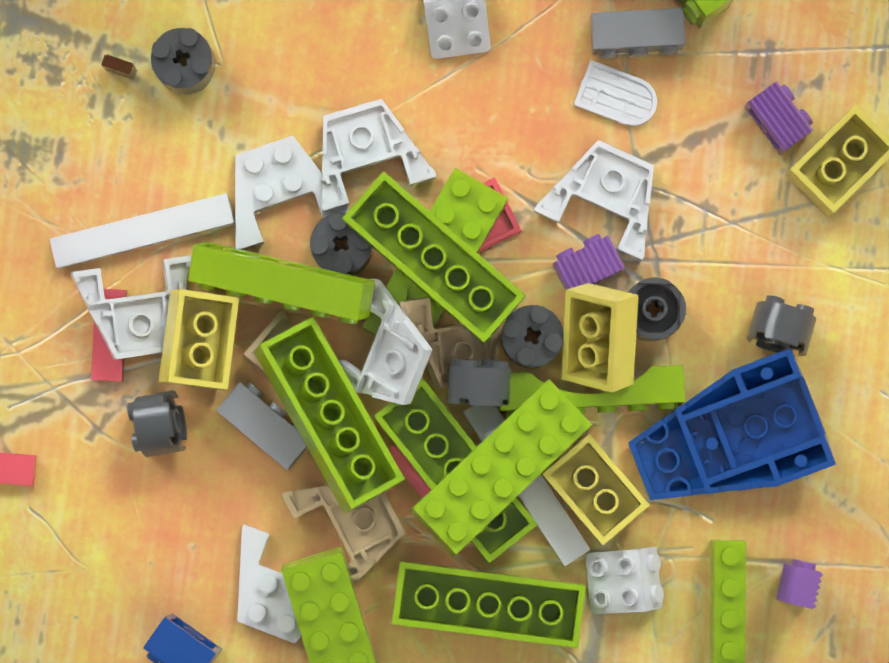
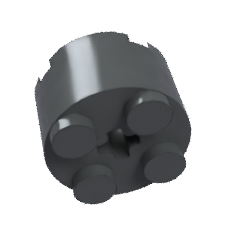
(166, 58)
(324, 247)
(668, 299)
(538, 320)
(782, 326)
(479, 384)
(157, 424)

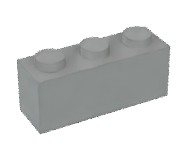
(637, 32)
(263, 424)

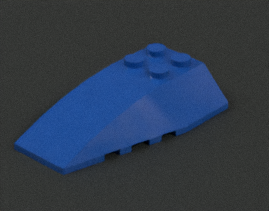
(736, 434)

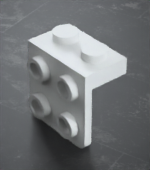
(457, 27)
(624, 581)

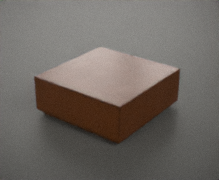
(119, 66)

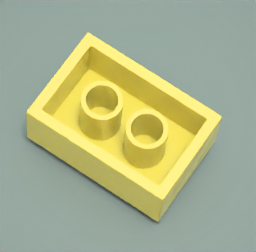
(841, 161)
(599, 337)
(198, 339)
(595, 489)

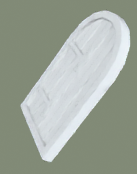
(616, 95)

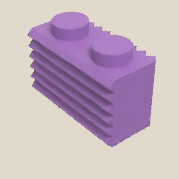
(779, 117)
(588, 265)
(799, 584)

